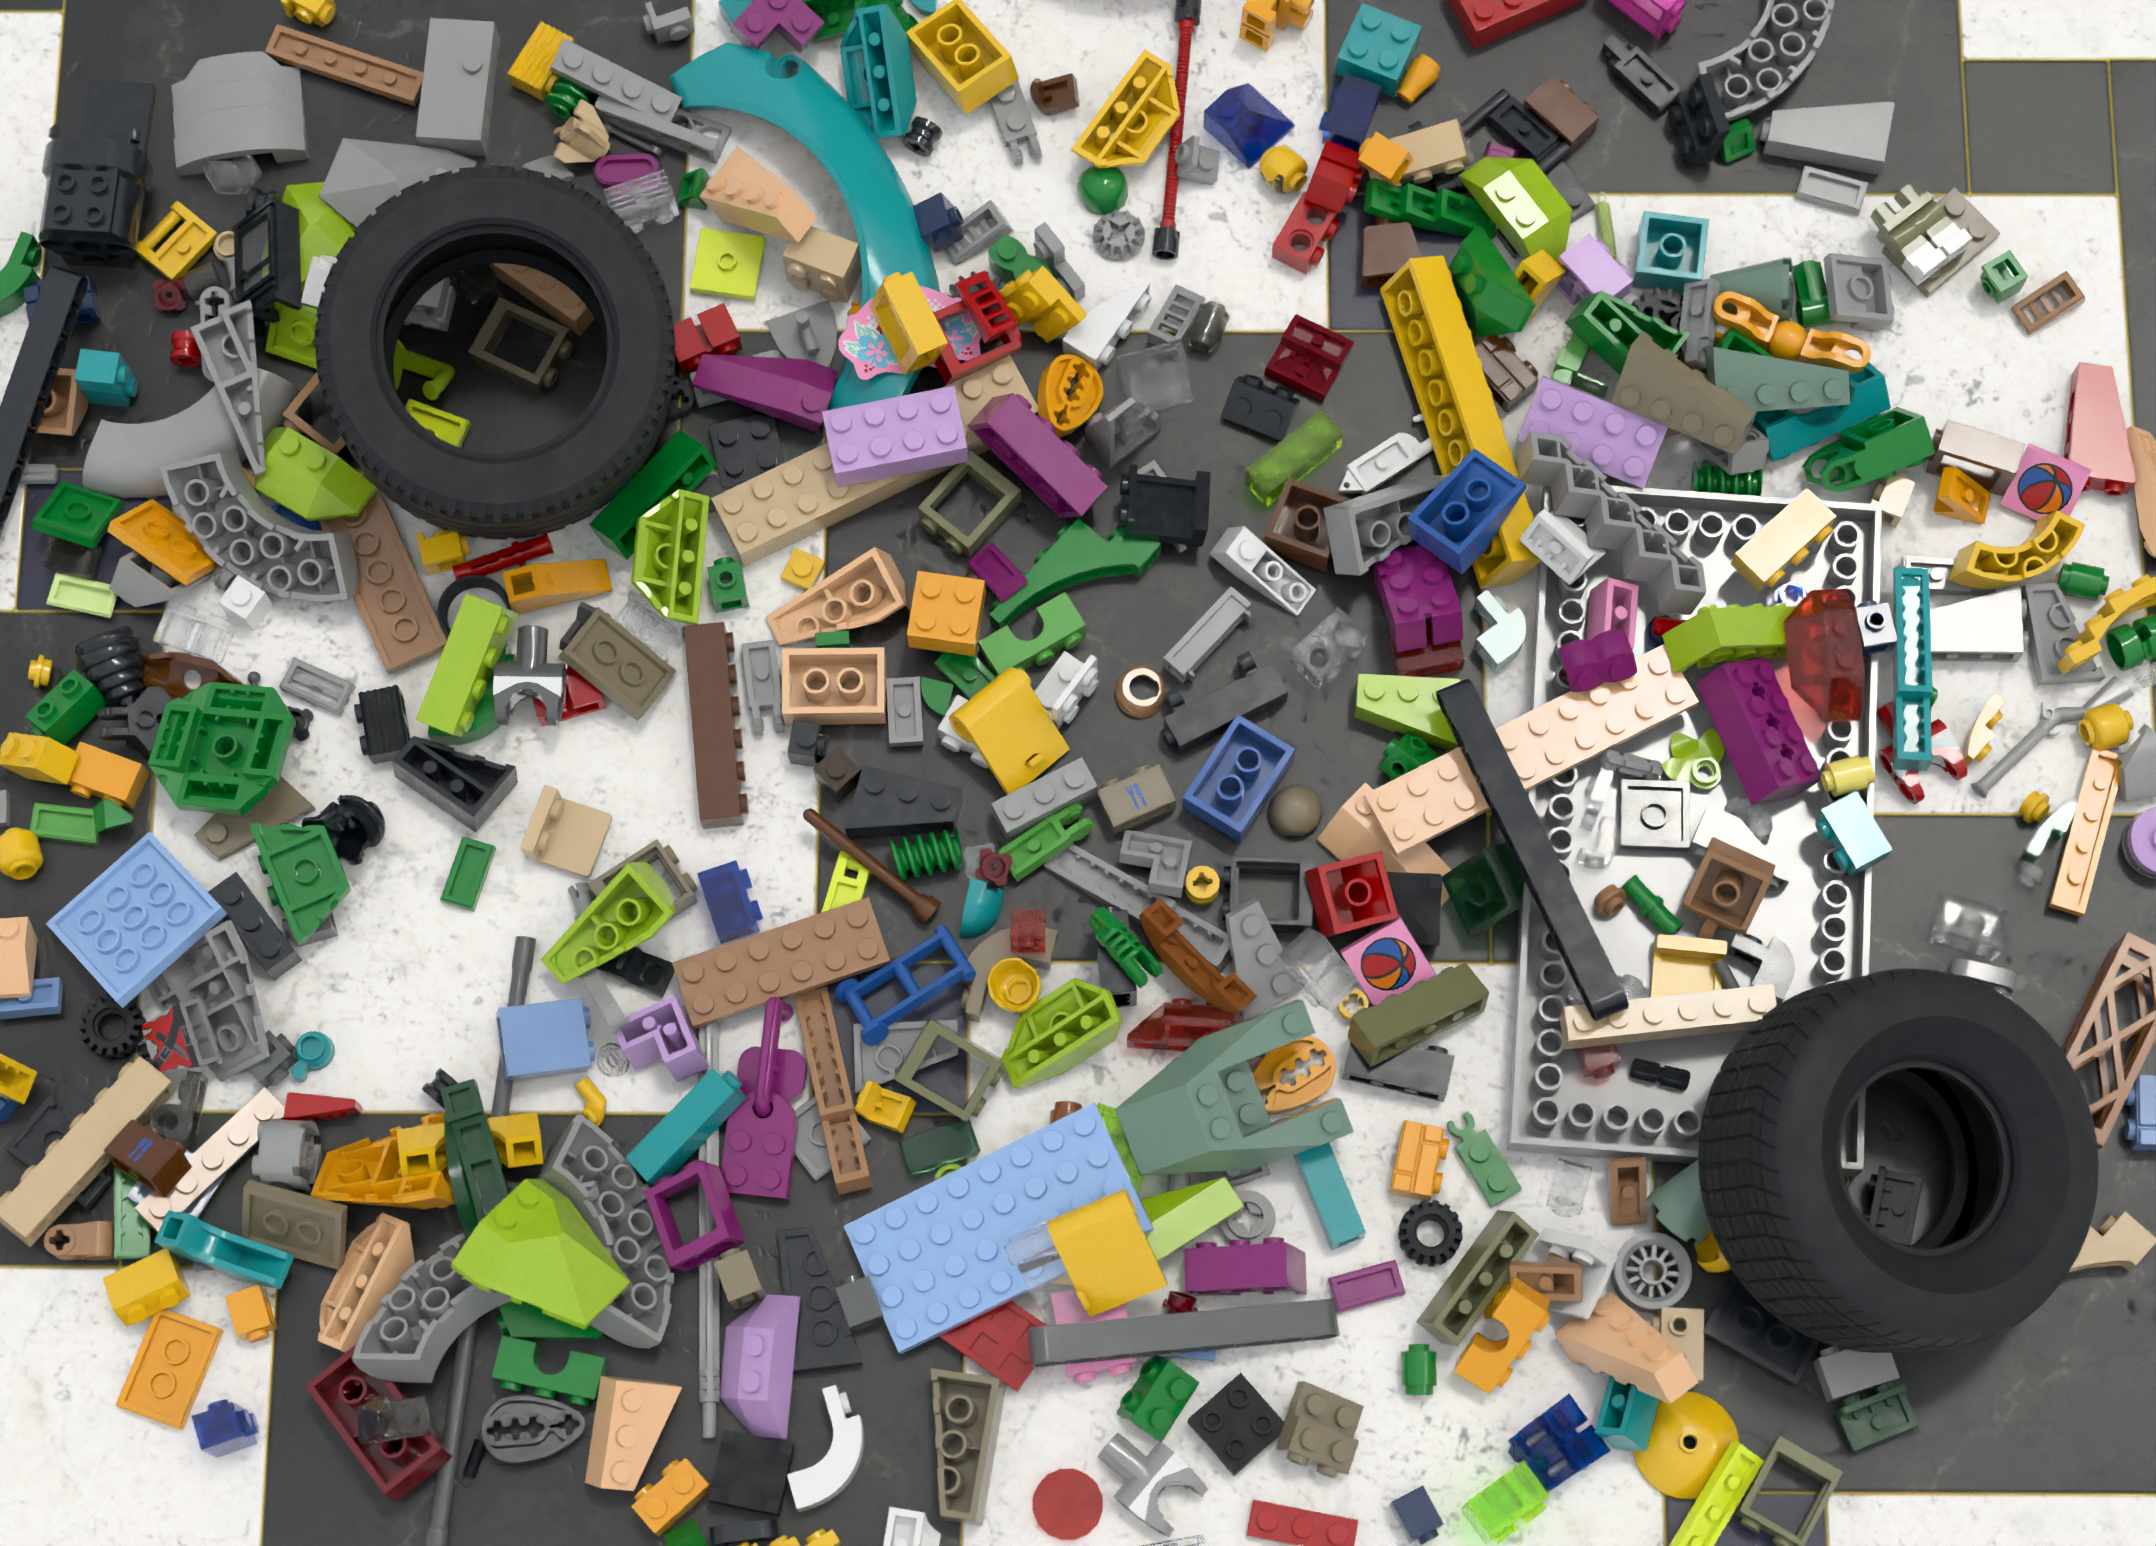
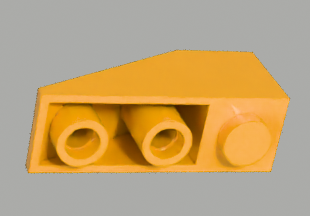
(555, 583)

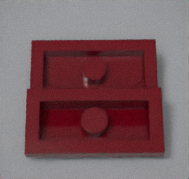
(1309, 358)

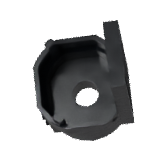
(99, 178)

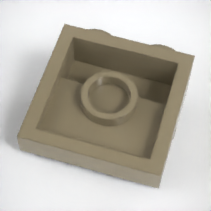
(1320, 1430)

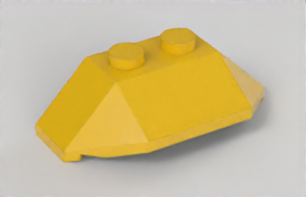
(1132, 117)

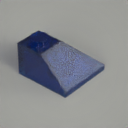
(1246, 123)

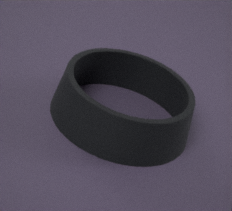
(461, 585)

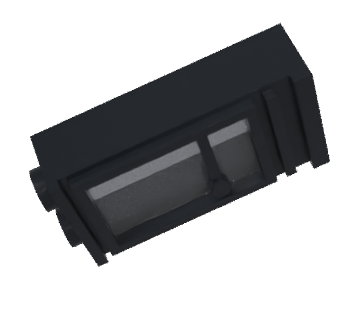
(268, 261)

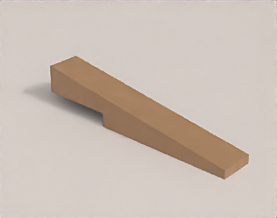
(832, 1091)

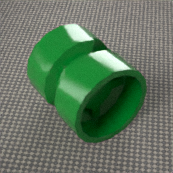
(2133, 644)

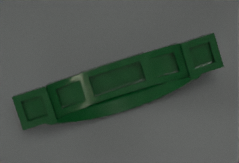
(471, 1155)

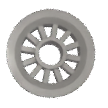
(1669, 1247)

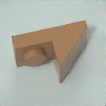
(1627, 1190)
(1554, 1279)

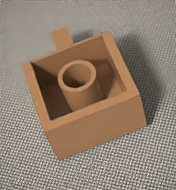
(1727, 888)

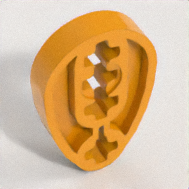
(1080, 404)
(1306, 1089)

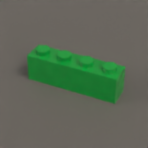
(678, 465)

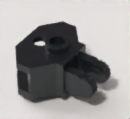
(140, 719)

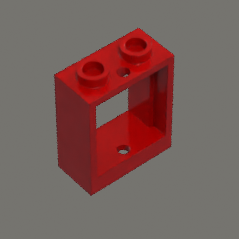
(948, 363)

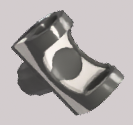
(530, 678)

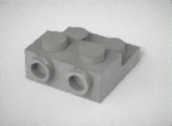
(1859, 291)

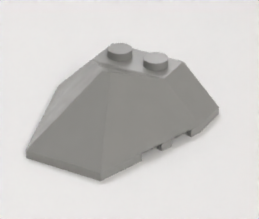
(373, 171)
(222, 976)

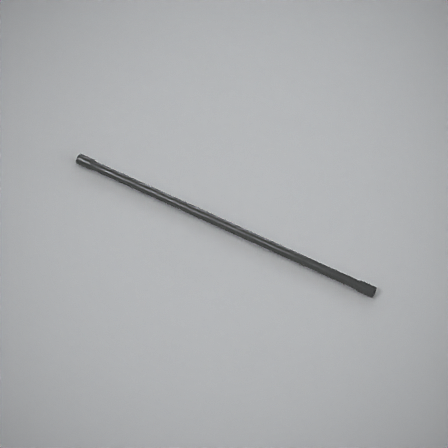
(438, 1531)

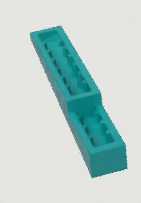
(1912, 670)

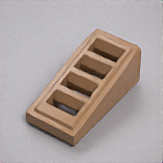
(2069, 286)

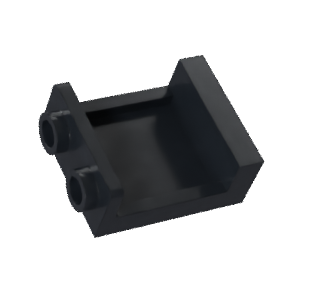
(1165, 507)

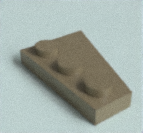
(230, 833)

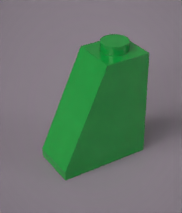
(530, 1324)

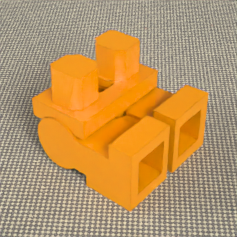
(1262, 17)

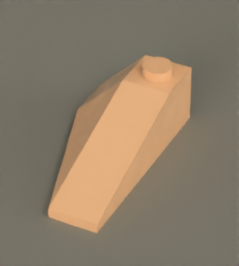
(847, 599)
(1357, 833)

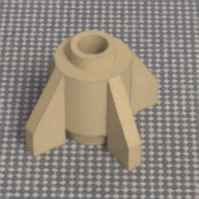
(583, 137)

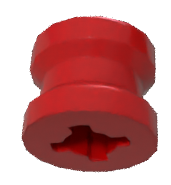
(186, 351)

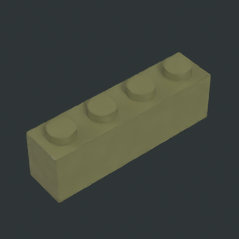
(1417, 1014)
(1477, 1277)

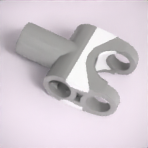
(1148, 1478)

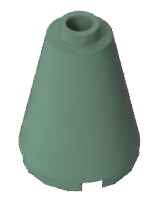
(1763, 282)
(1682, 1205)

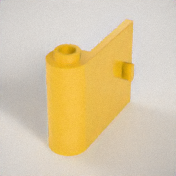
(1009, 728)

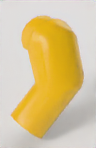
(595, 1101)

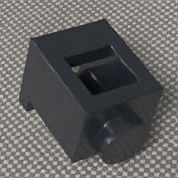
(807, 744)

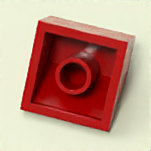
(1351, 894)

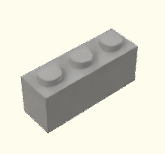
(1044, 797)

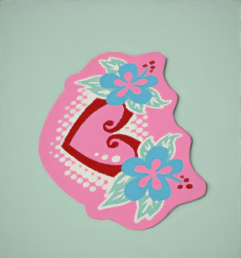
(871, 353)

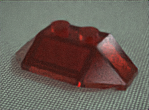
(1826, 654)
(1179, 1025)

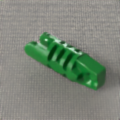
(1124, 947)

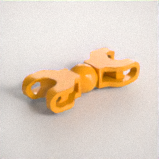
(1788, 338)

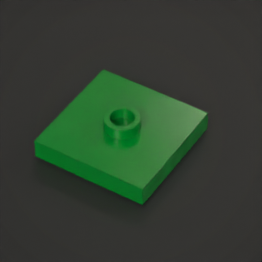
(77, 514)

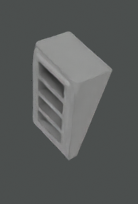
(981, 242)
(1156, 335)

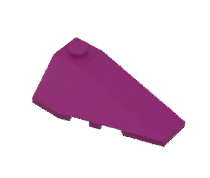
(775, 386)

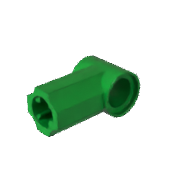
(1811, 293)

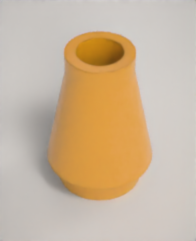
(1418, 78)

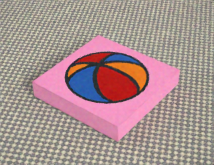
(2045, 484)
(1387, 961)

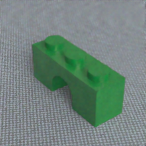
(518, 1367)

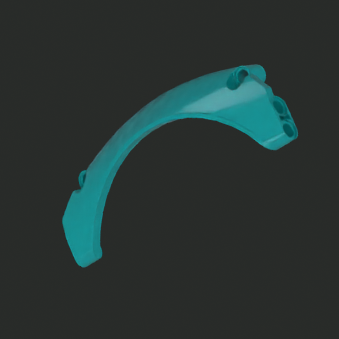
(823, 121)

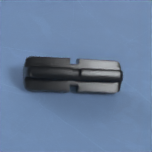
(1667, 1076)

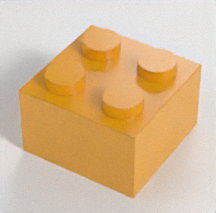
(946, 613)

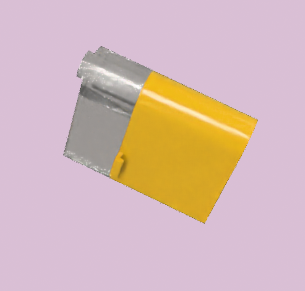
(1086, 1260)

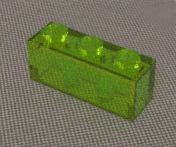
(1293, 457)

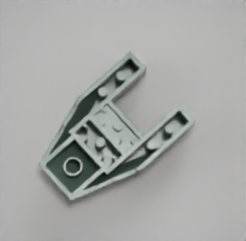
(1208, 1108)

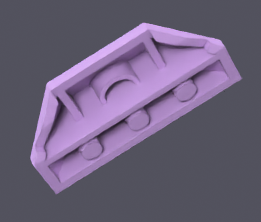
(761, 1364)

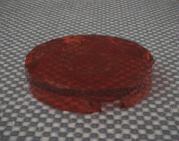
(1067, 1504)

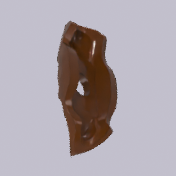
(169, 669)

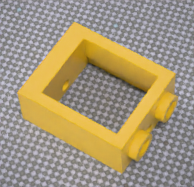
(908, 322)

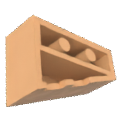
(626, 1429)

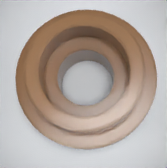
(1610, 900)

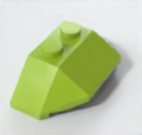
(1521, 204)
(310, 478)
(671, 555)
(1061, 1032)

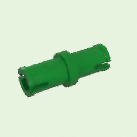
(1651, 906)

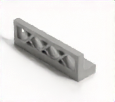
(666, 132)

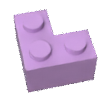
(1591, 270)
(663, 1033)

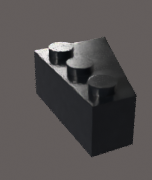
(454, 781)

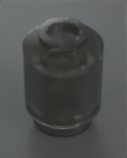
(1208, 326)

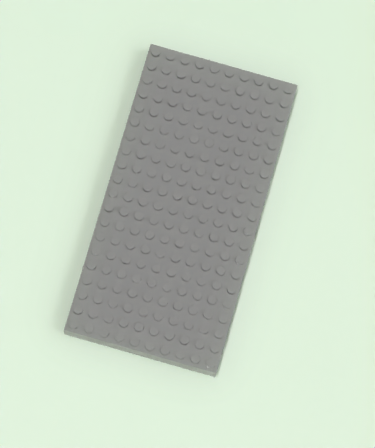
(1818, 914)

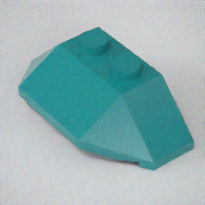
(879, 71)

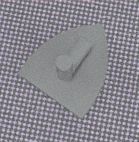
(806, 333)

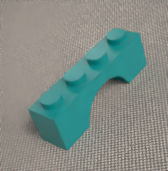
(1795, 431)

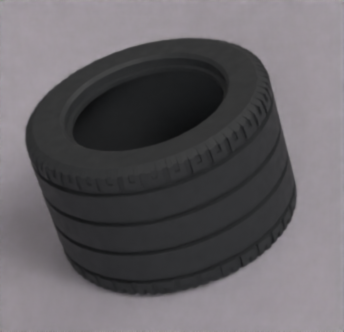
(469, 223)

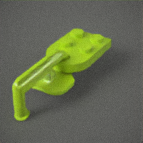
(295, 337)

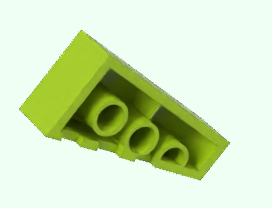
(1728, 635)
(466, 664)

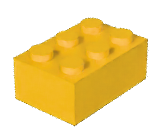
(962, 55)

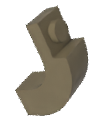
(989, 954)

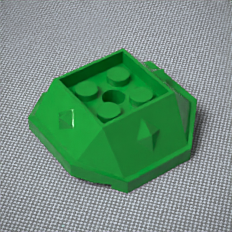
(206, 725)

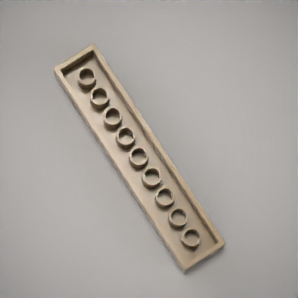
(804, 494)

